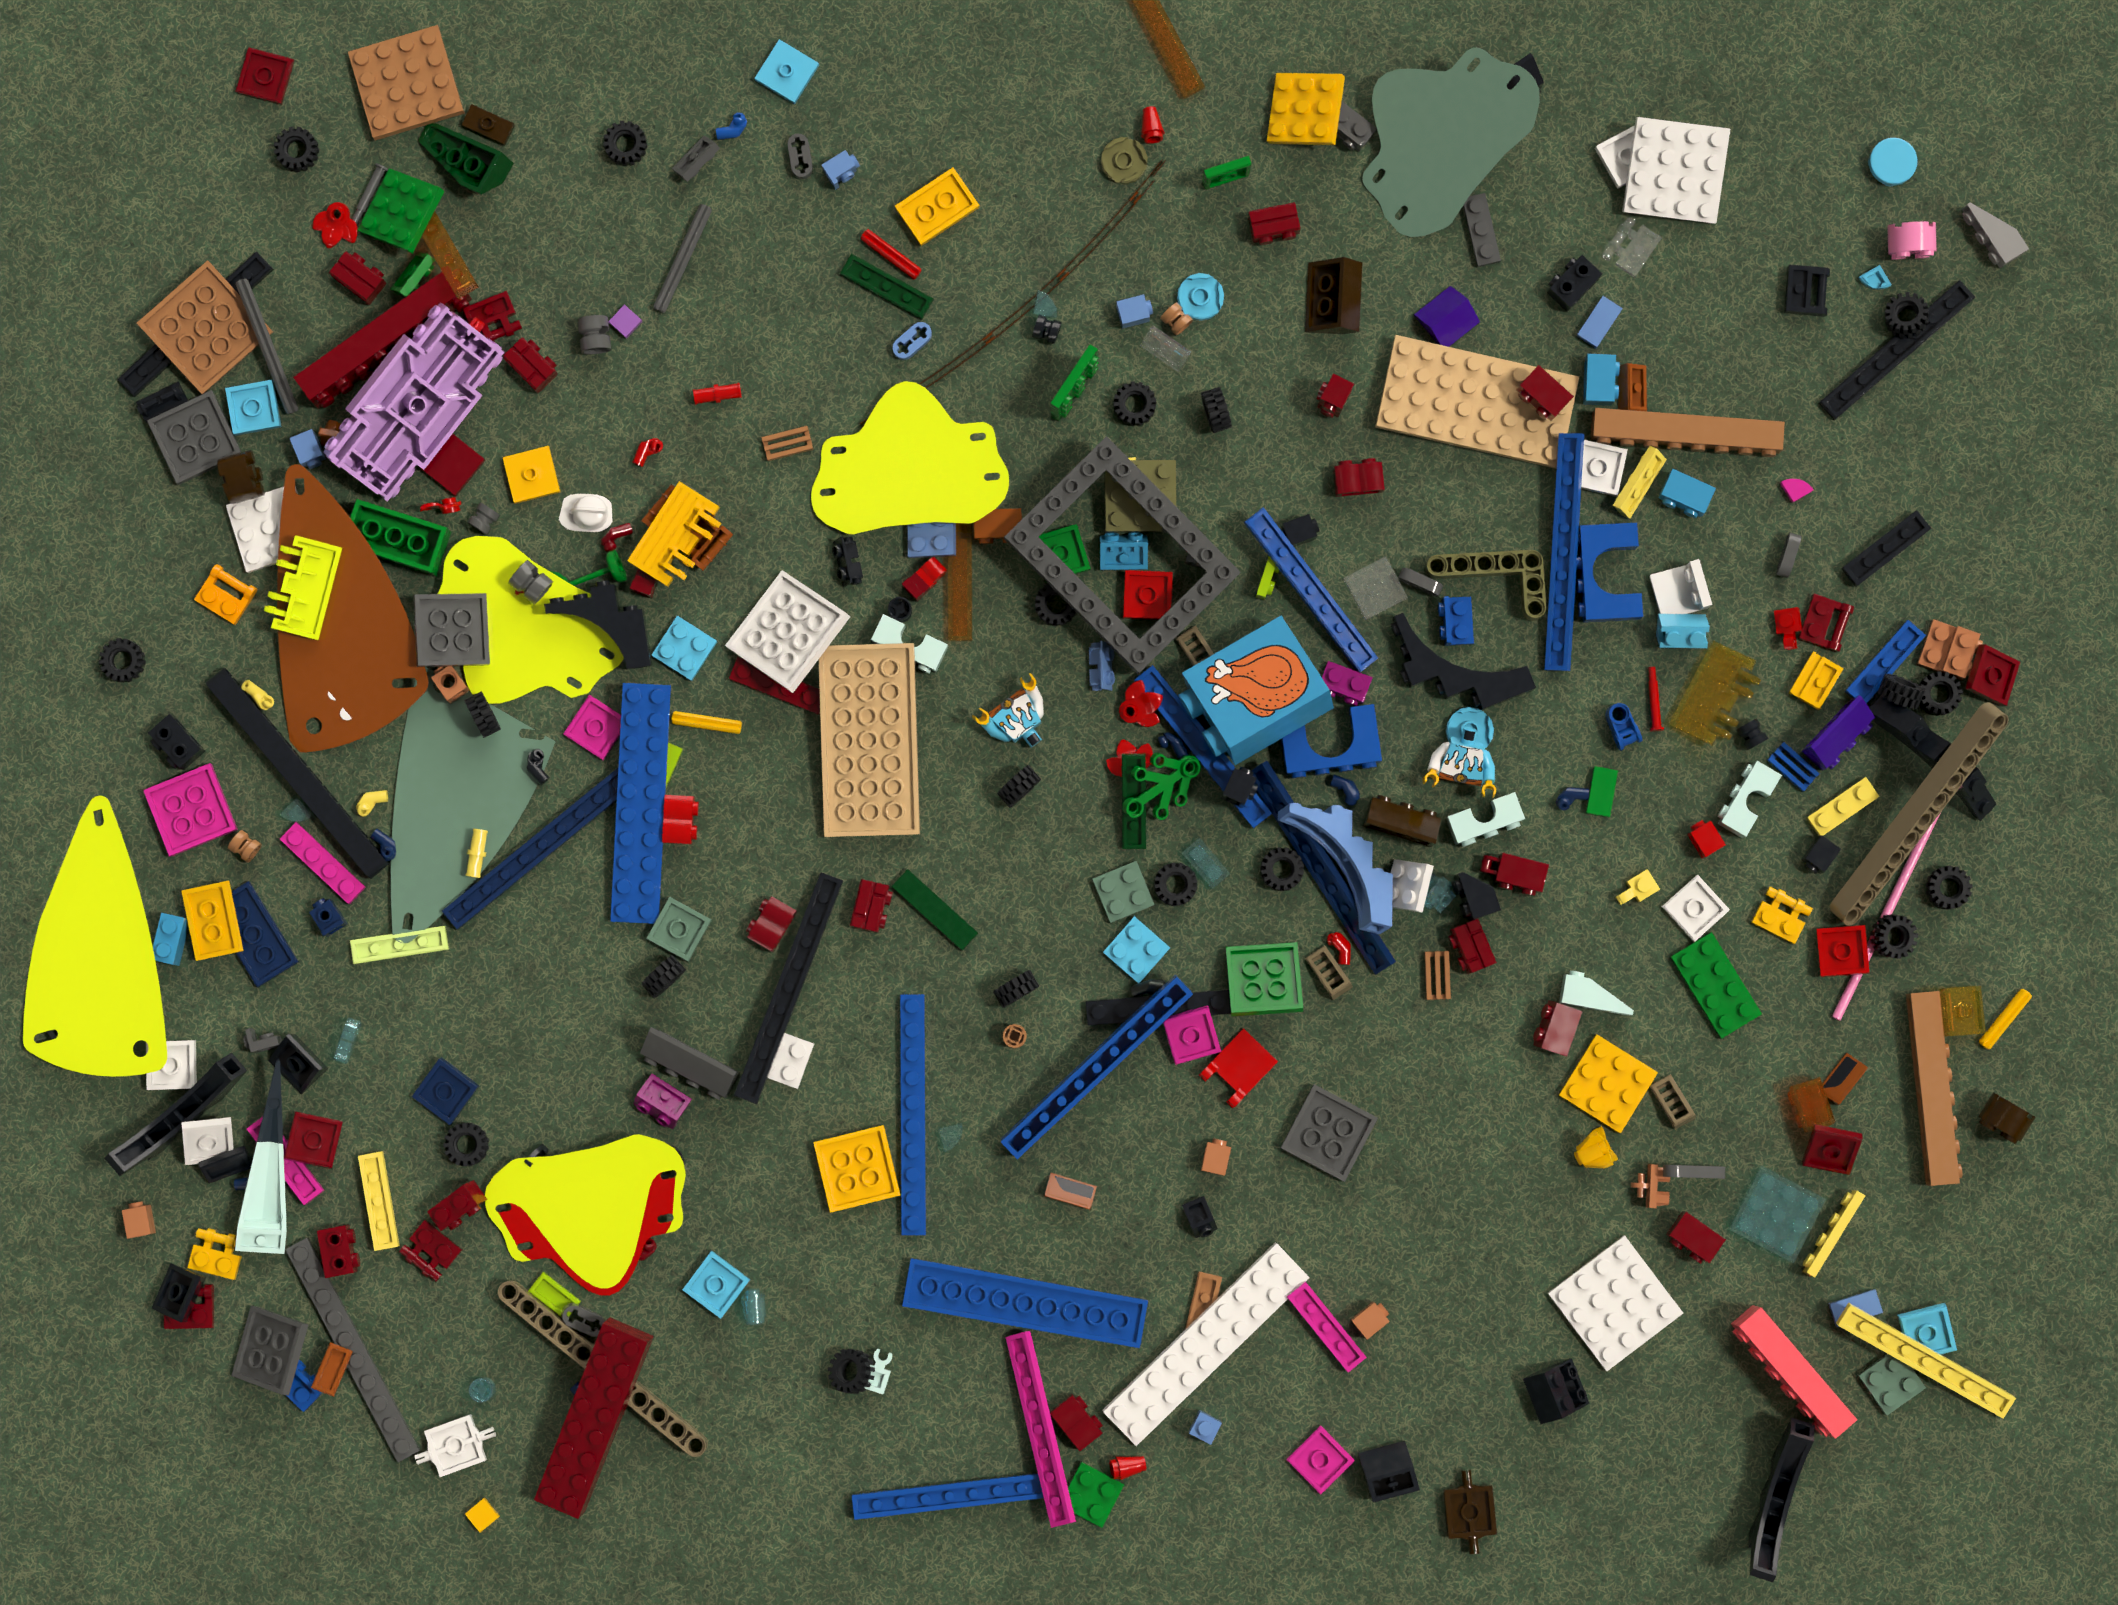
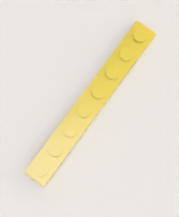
(1925, 1360)

